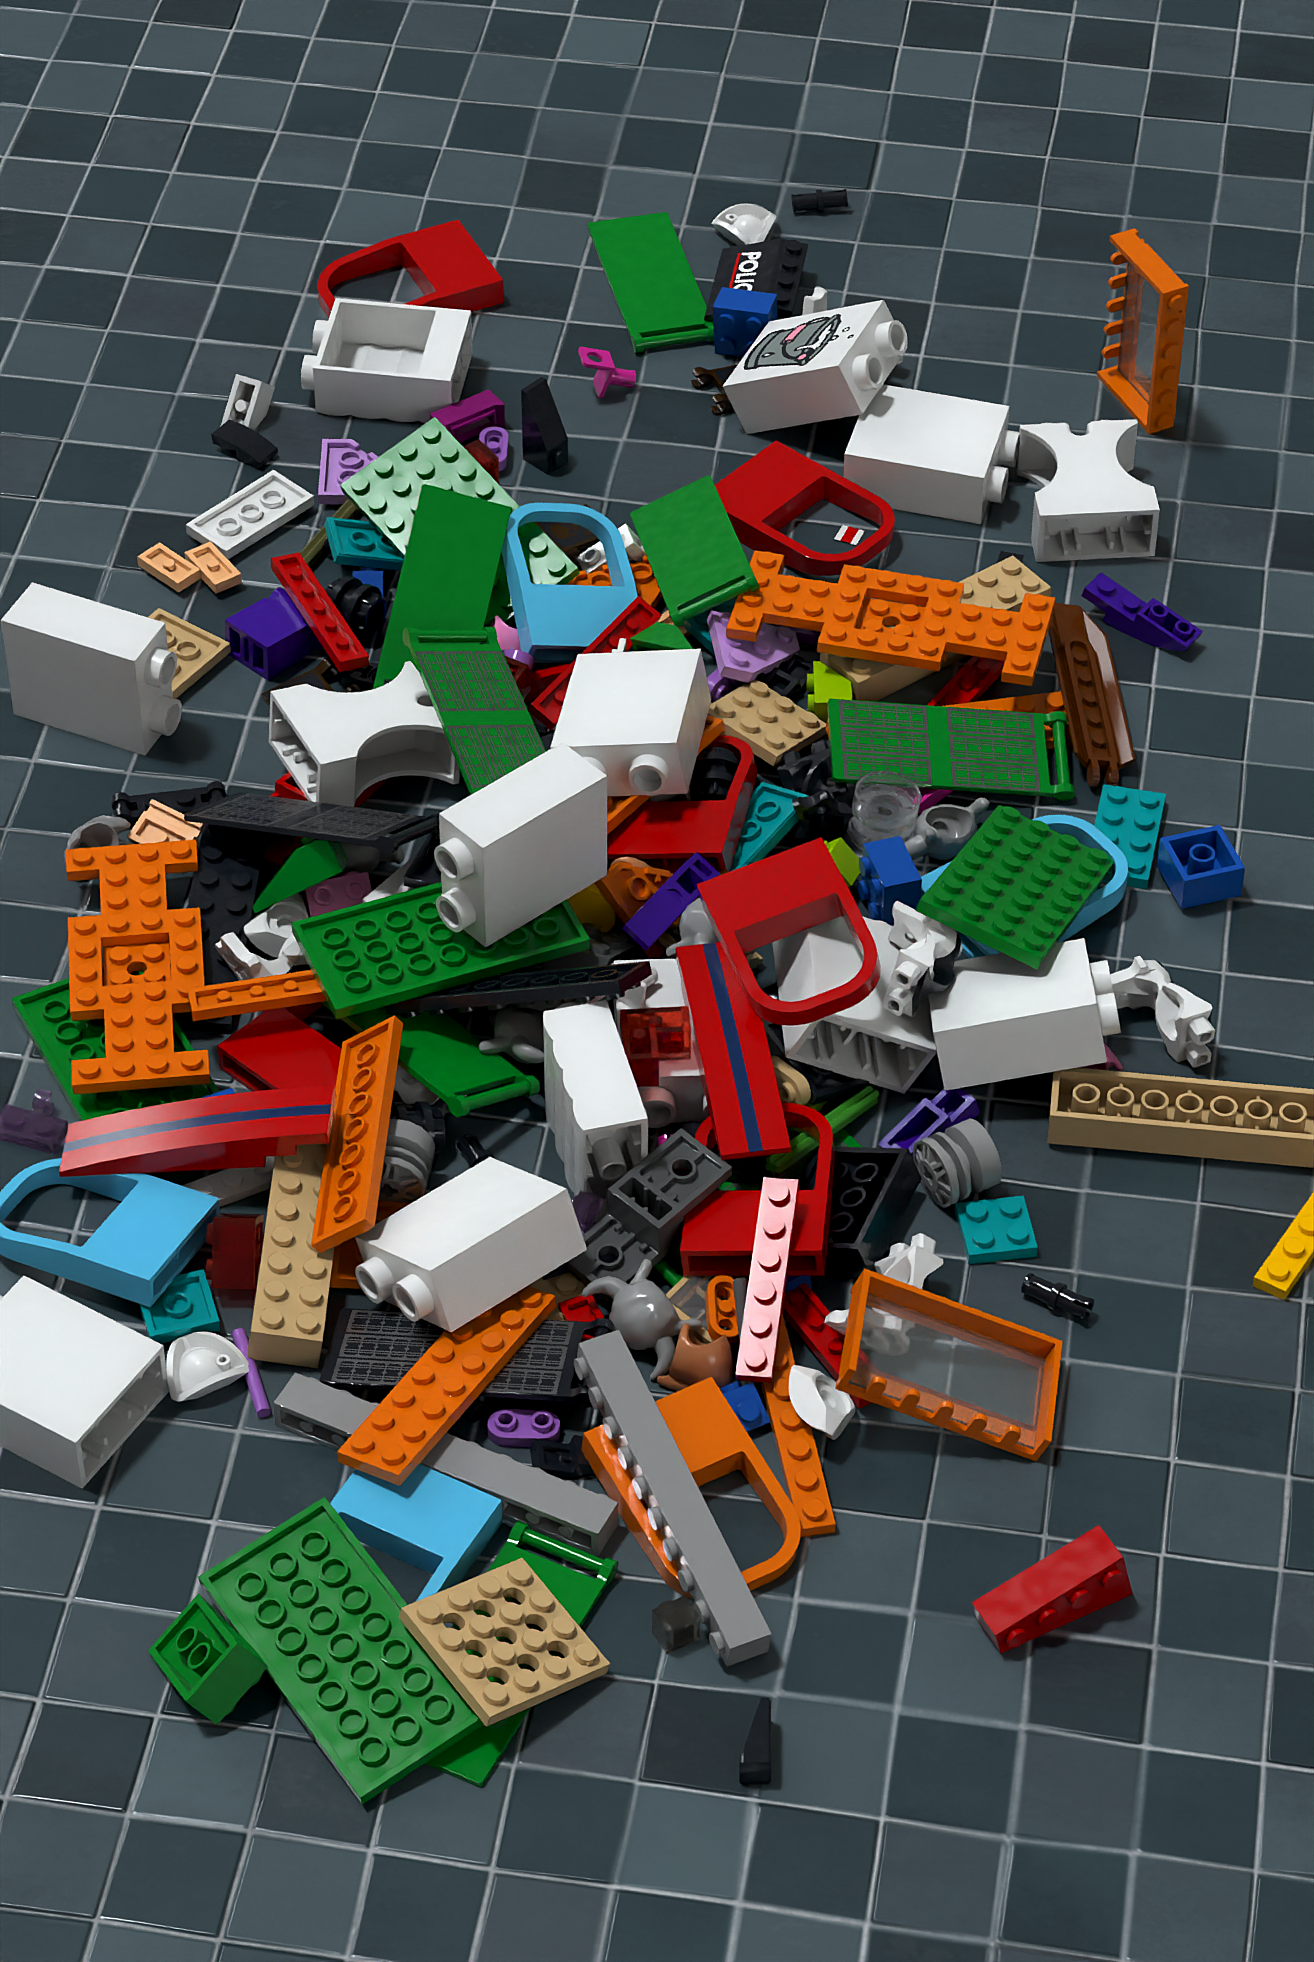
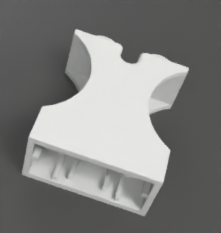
(1086, 495)
(351, 740)

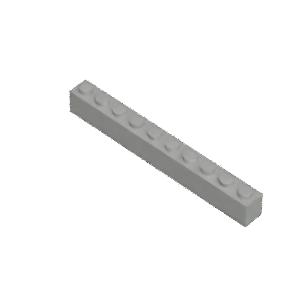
(527, 1493)
(672, 1499)

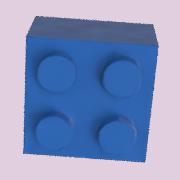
(740, 319)
(1200, 866)
(887, 878)

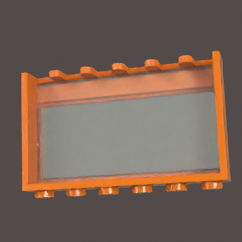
(1149, 333)
(950, 1365)

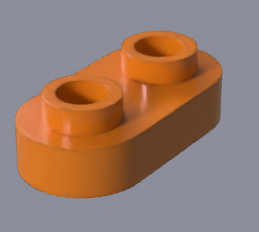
(720, 1311)

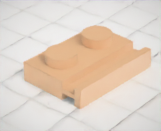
(163, 825)

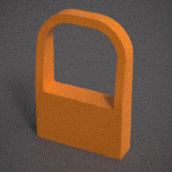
(712, 1446)

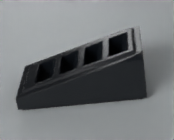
(756, 1755)

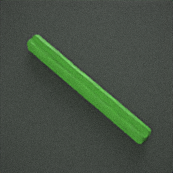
(837, 1119)

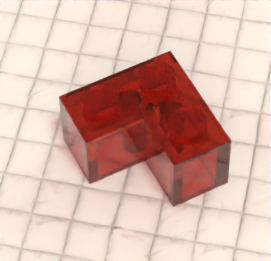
(653, 1037)
(235, 1250)

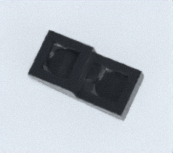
(248, 444)
(792, 677)
(561, 1459)

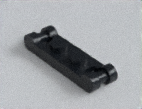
(180, 800)

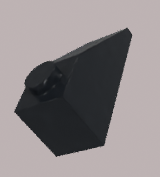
(542, 429)

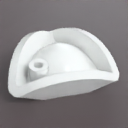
(744, 223)
(273, 925)
(202, 1365)
(819, 1402)

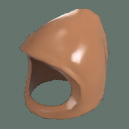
(698, 1361)

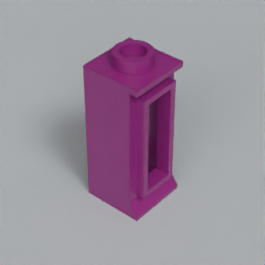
(472, 415)

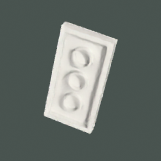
(250, 514)

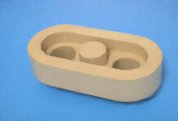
(791, 1083)

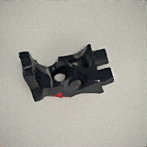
(811, 777)

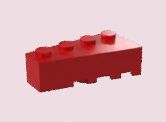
(1054, 1591)

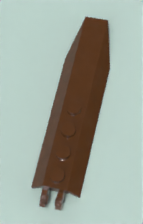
(1090, 694)

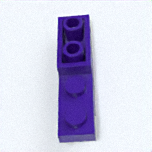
(1144, 621)
(669, 901)

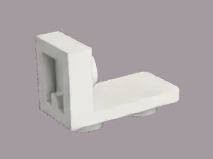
(595, 557)

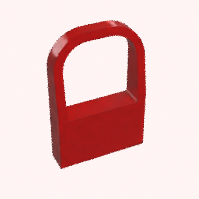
(439, 260)
(780, 487)
(673, 831)
(779, 900)
(280, 1052)
(722, 1227)

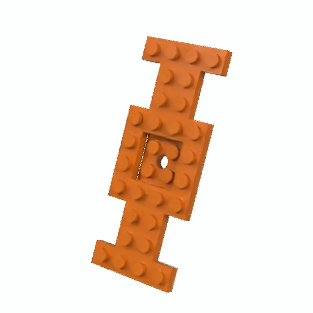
(921, 635)
(135, 936)

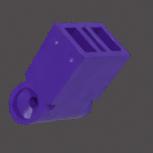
(270, 635)

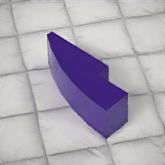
(931, 1117)

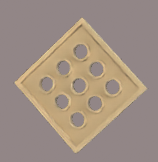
(500, 1659)

